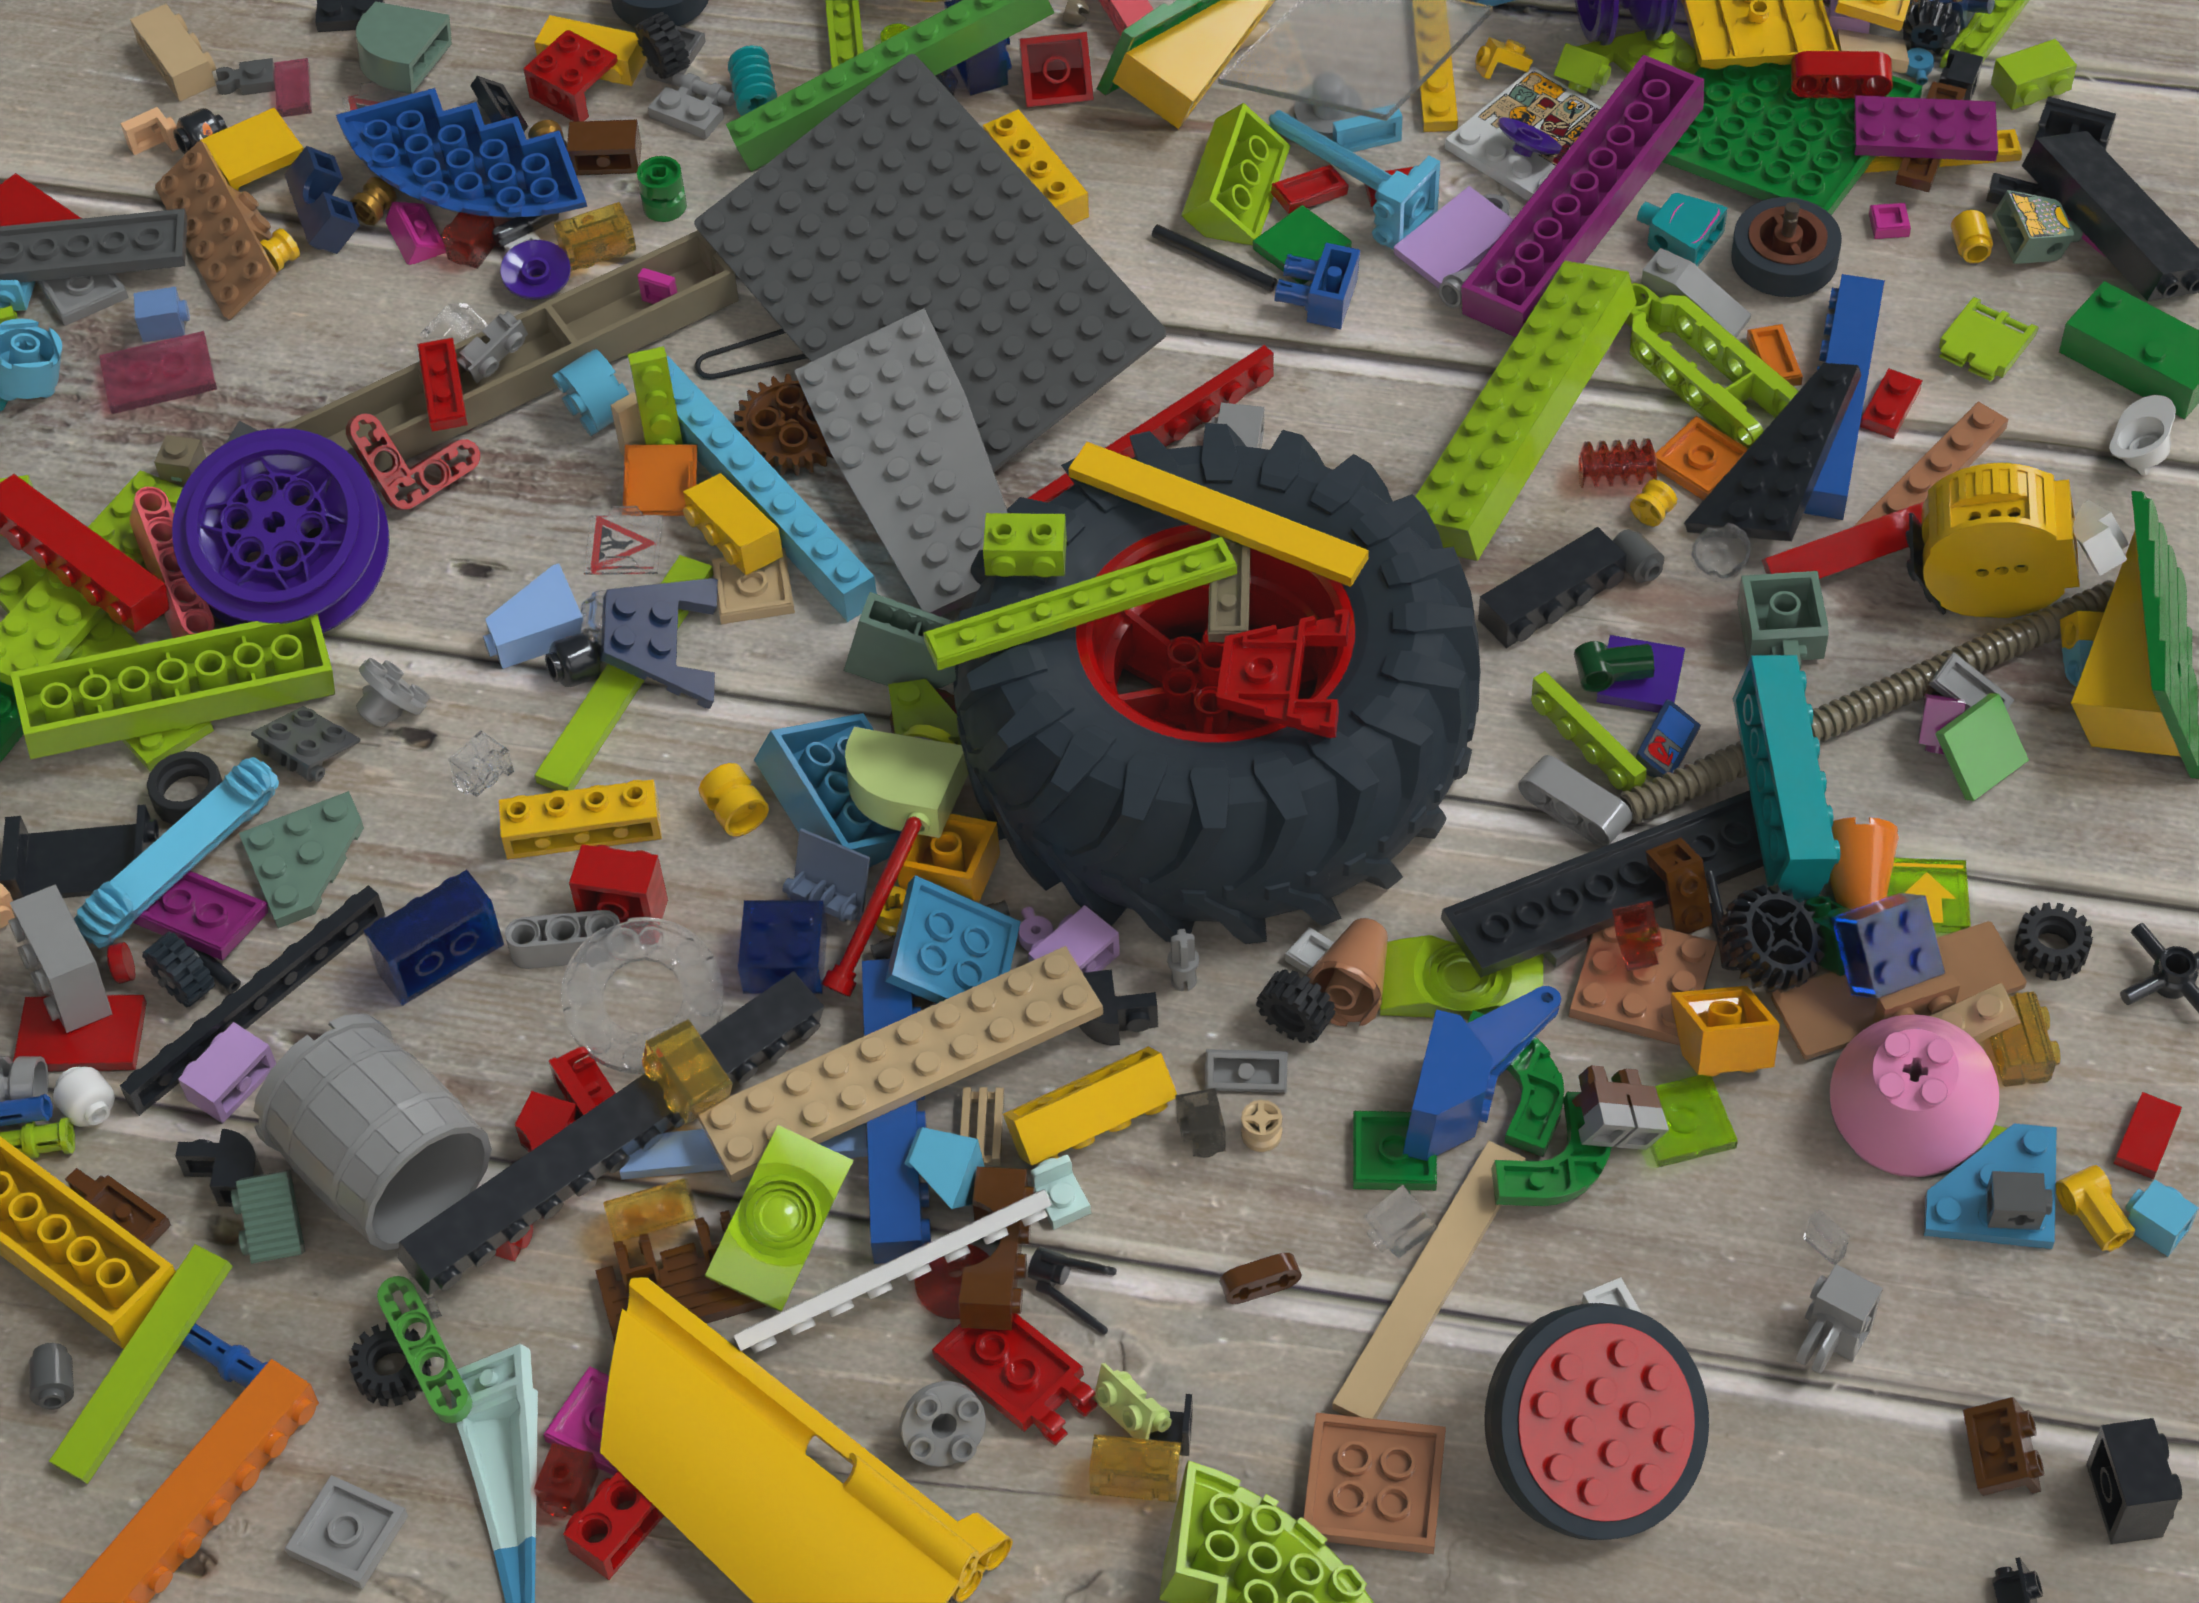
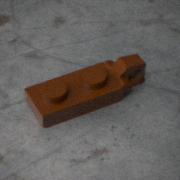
(120, 1205)

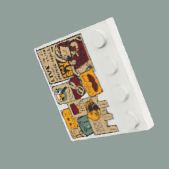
(1532, 100)

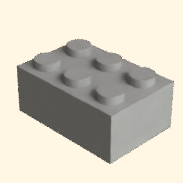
(60, 959)

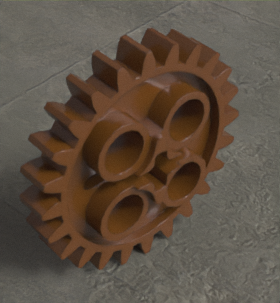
(782, 426)

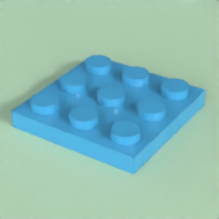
(948, 943)

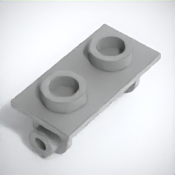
(483, 359)

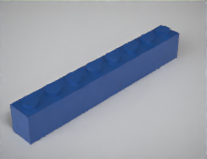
(1851, 342)
(894, 1188)

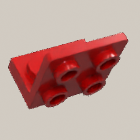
(565, 72)

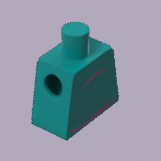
(1684, 226)

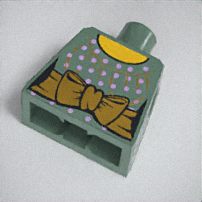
(2034, 227)

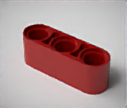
(1841, 74)

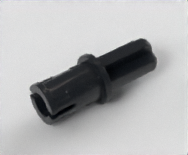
(520, 227)

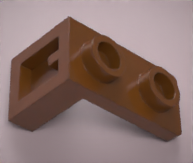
(1685, 884)

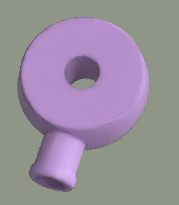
(1033, 928)

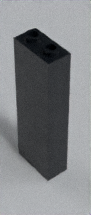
(2115, 214)

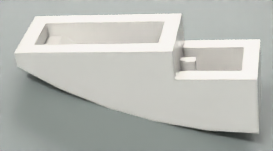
(2099, 537)

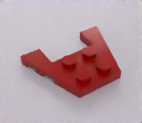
(1264, 673)

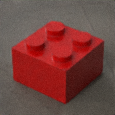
(618, 882)

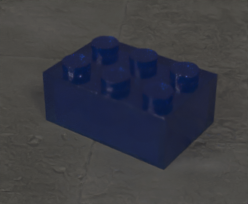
(434, 937)

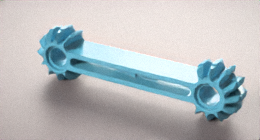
(176, 852)

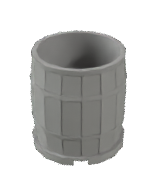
(370, 1130)

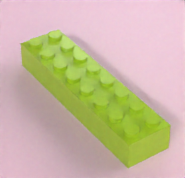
(171, 684)

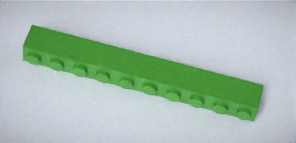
(937, 42)

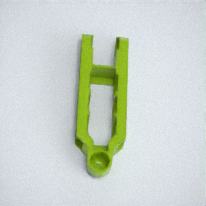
(1713, 402)

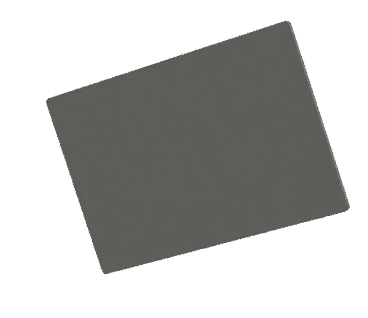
(918, 209)

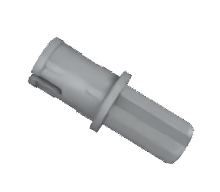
(1183, 960)

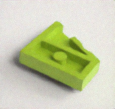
(921, 704)

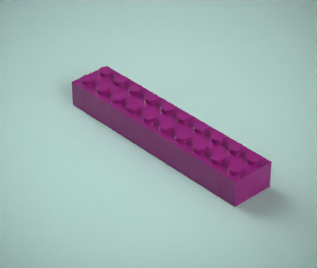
(1584, 192)

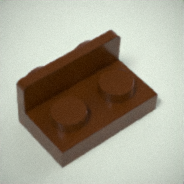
(2003, 1447)

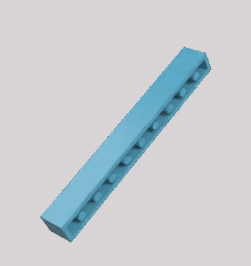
(802, 532)

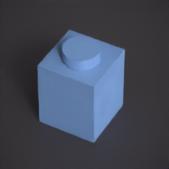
(160, 314)

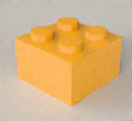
(956, 860)

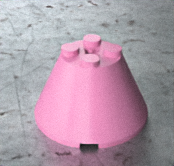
(1914, 1095)

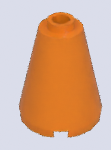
(1864, 861)

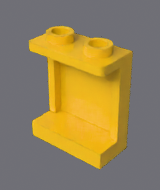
(253, 148)

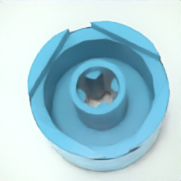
(28, 360)
(590, 390)

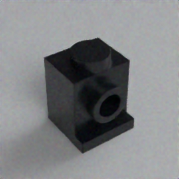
(1962, 71)

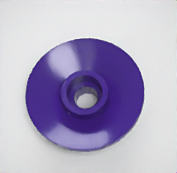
(1528, 138)
(533, 259)

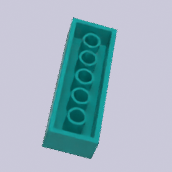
(1785, 775)

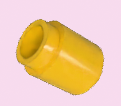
(1972, 236)

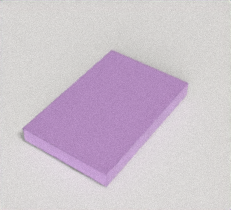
(1453, 237)

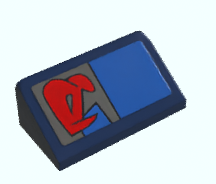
(1667, 740)

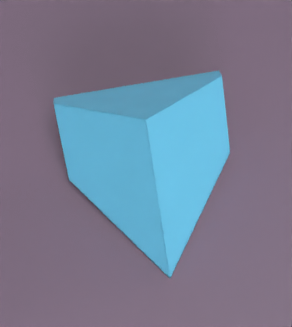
(947, 1164)

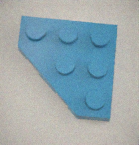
(1958, 1202)

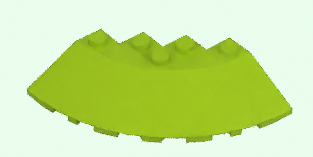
(1247, 1549)

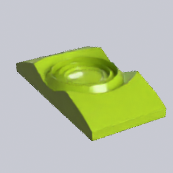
(1436, 974)
(779, 1218)

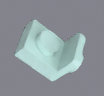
(1063, 1190)

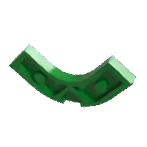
(1540, 1097)
(1553, 1179)

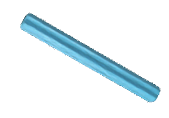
(1328, 149)

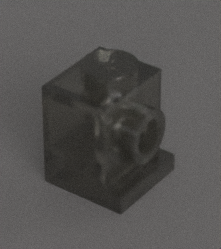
(1201, 1122)

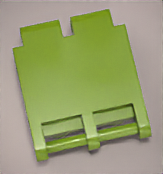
(1985, 342)

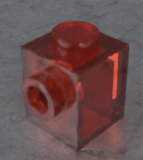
(469, 239)
(565, 1480)

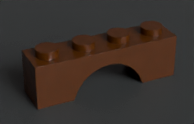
(990, 1287)

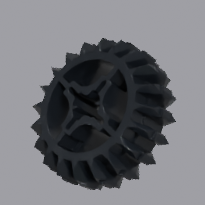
(1771, 938)

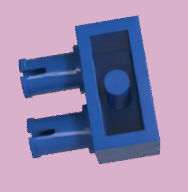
(1331, 286)

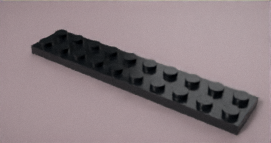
(1581, 893)

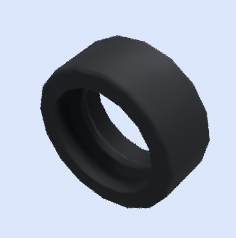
(172, 769)

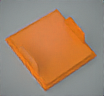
(658, 477)

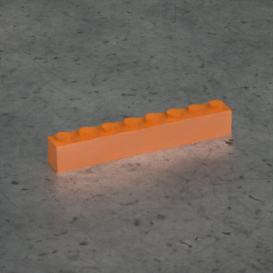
(199, 1490)

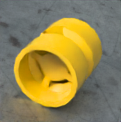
(733, 799)

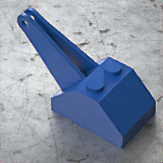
(1464, 1069)

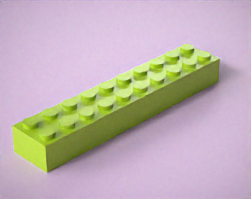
(1525, 404)

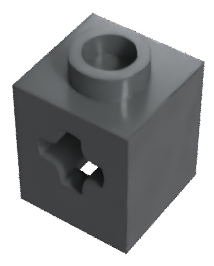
(2017, 1200)

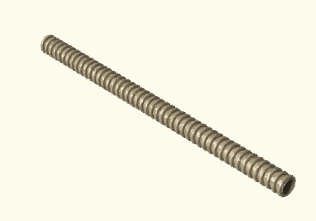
(1868, 702)

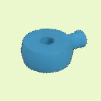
(1920, 64)

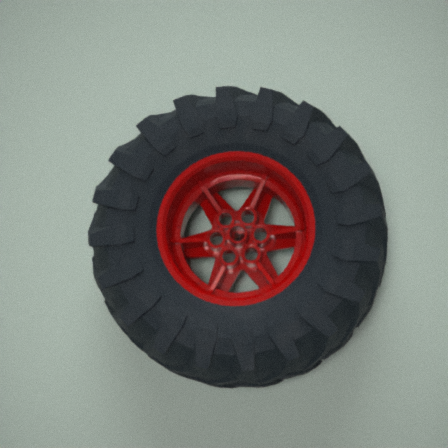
(1201, 807)

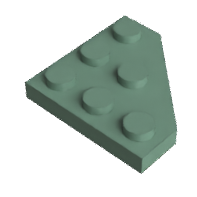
(301, 855)

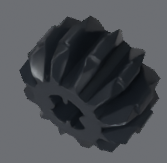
(1931, 25)

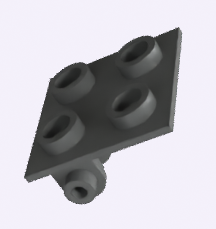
(303, 742)

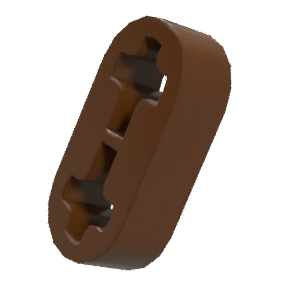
(1260, 1278)

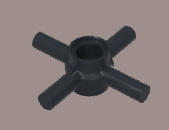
(2162, 979)

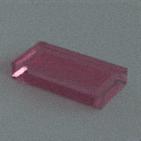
(293, 87)

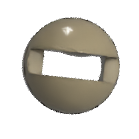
(1073, 12)

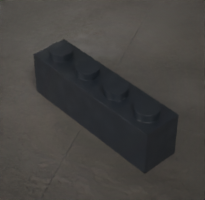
(1552, 587)

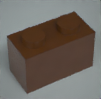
(604, 147)

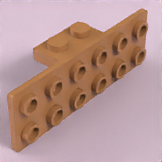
(221, 229)
(1827, 1017)

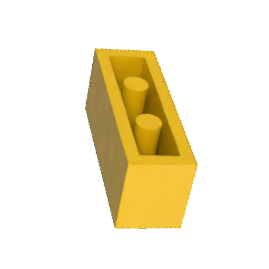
(617, 41)
(732, 524)

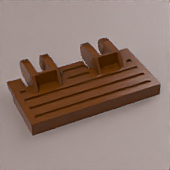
(680, 1278)

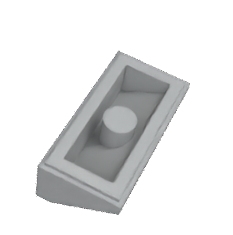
(1246, 1070)

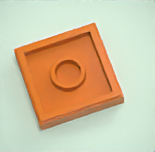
(1698, 457)

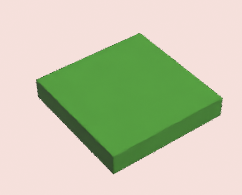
(1982, 746)

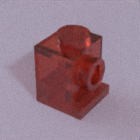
(1637, 935)

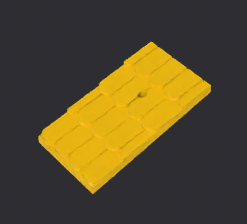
(1756, 31)

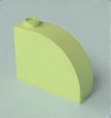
(904, 778)

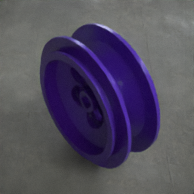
(332, 570)

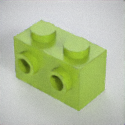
(1024, 544)

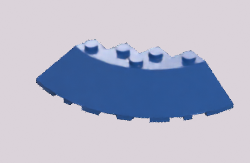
(460, 161)

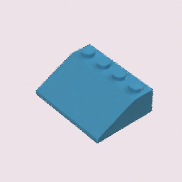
(810, 781)

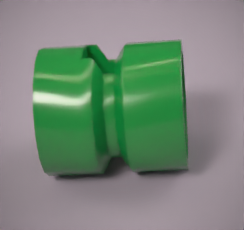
(661, 188)

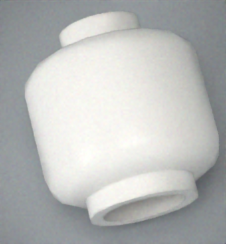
(82, 1095)

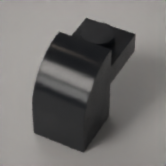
(1120, 1013)
(222, 1161)

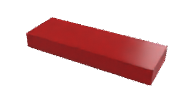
(442, 384)

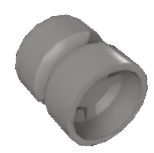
(23, 1077)

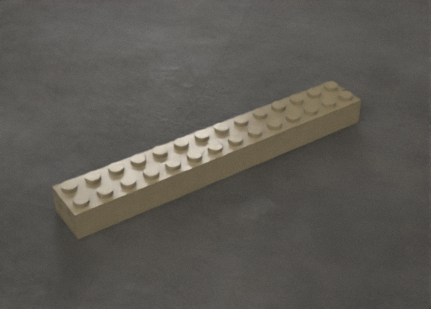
(595, 315)

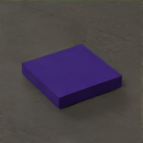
(1647, 693)

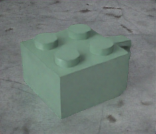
(1783, 615)

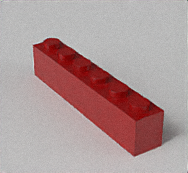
(79, 556)

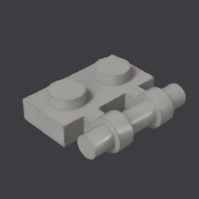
(689, 113)

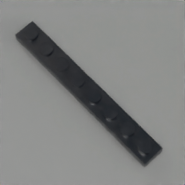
(254, 998)

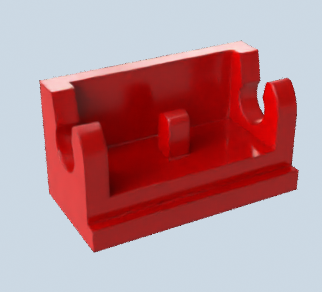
(580, 1081)

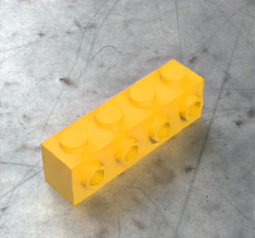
(1040, 164)
(579, 816)
(1091, 1106)

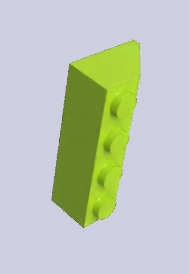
(1236, 177)

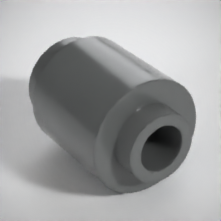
(1643, 559)
(51, 1376)

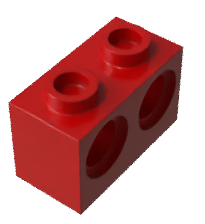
(623, 1528)

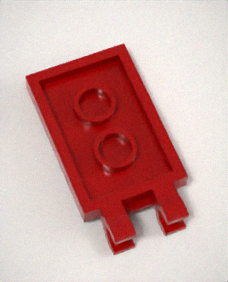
(1018, 1374)

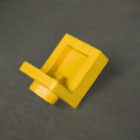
(1509, 53)

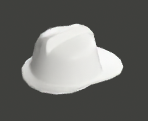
(2144, 433)

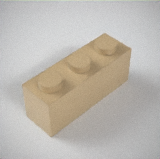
(174, 51)

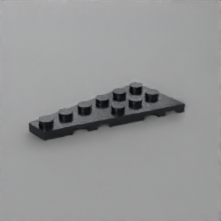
(1779, 471)

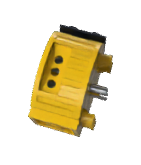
(1995, 541)

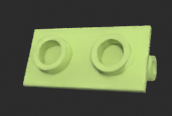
(1128, 1404)

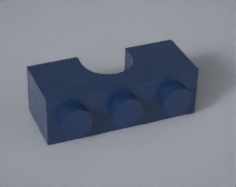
(324, 217)

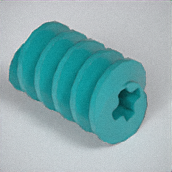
(751, 78)

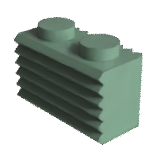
(268, 1216)

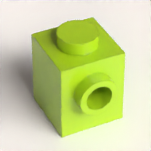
(1582, 69)

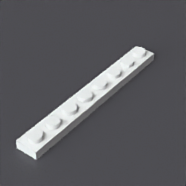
(878, 1279)

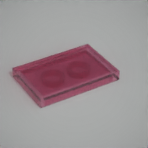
(157, 372)

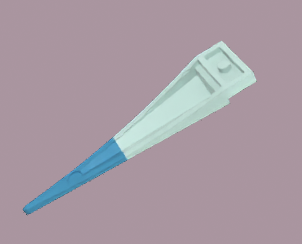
(503, 1461)

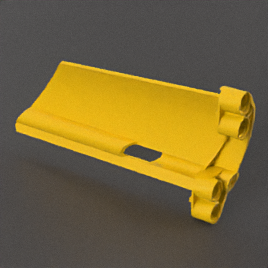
(729, 1467)

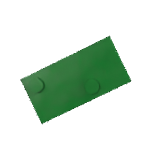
(2135, 346)

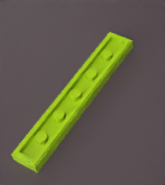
(140, 1364)

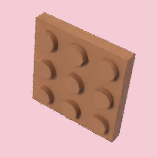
(1640, 998)
(1375, 1482)

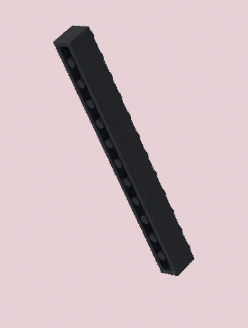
(597, 1143)

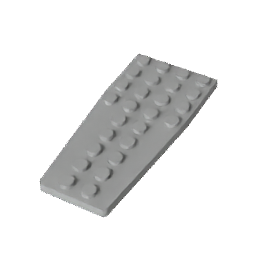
(909, 454)

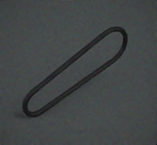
(747, 368)

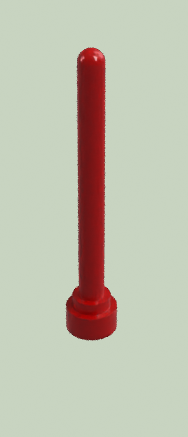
(842, 975)

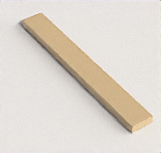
(1423, 1291)

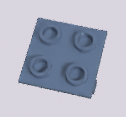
(829, 874)

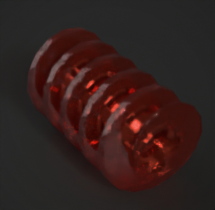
(1617, 462)

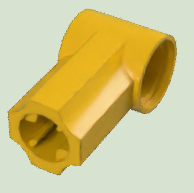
(2091, 1199)

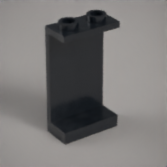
(71, 858)

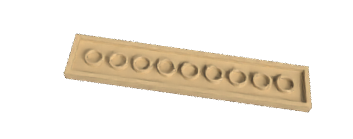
(904, 1060)

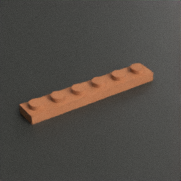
(1951, 453)

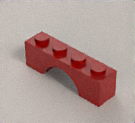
(538, 1122)

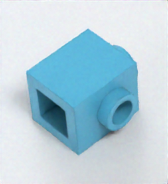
(2161, 1216)

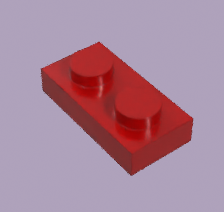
(1891, 403)

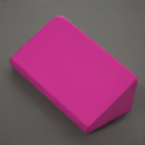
(414, 232)

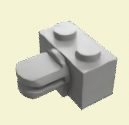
(1839, 1316)

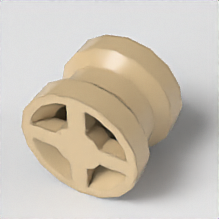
(1268, 1119)

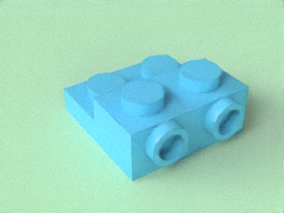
(1406, 202)

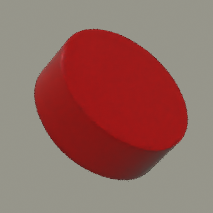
(121, 963)

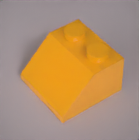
(1725, 1030)

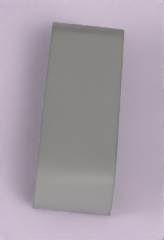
(1575, 801)
(546, 933)

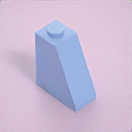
(533, 619)

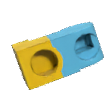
(2077, 637)

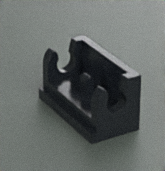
(2068, 117)

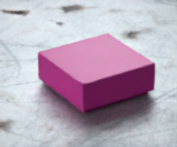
(1889, 220)
(655, 286)

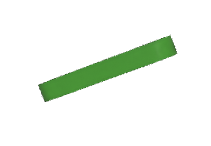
(421, 1350)

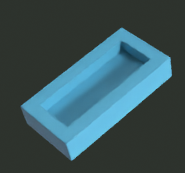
(1367, 132)

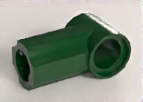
(1602, 666)

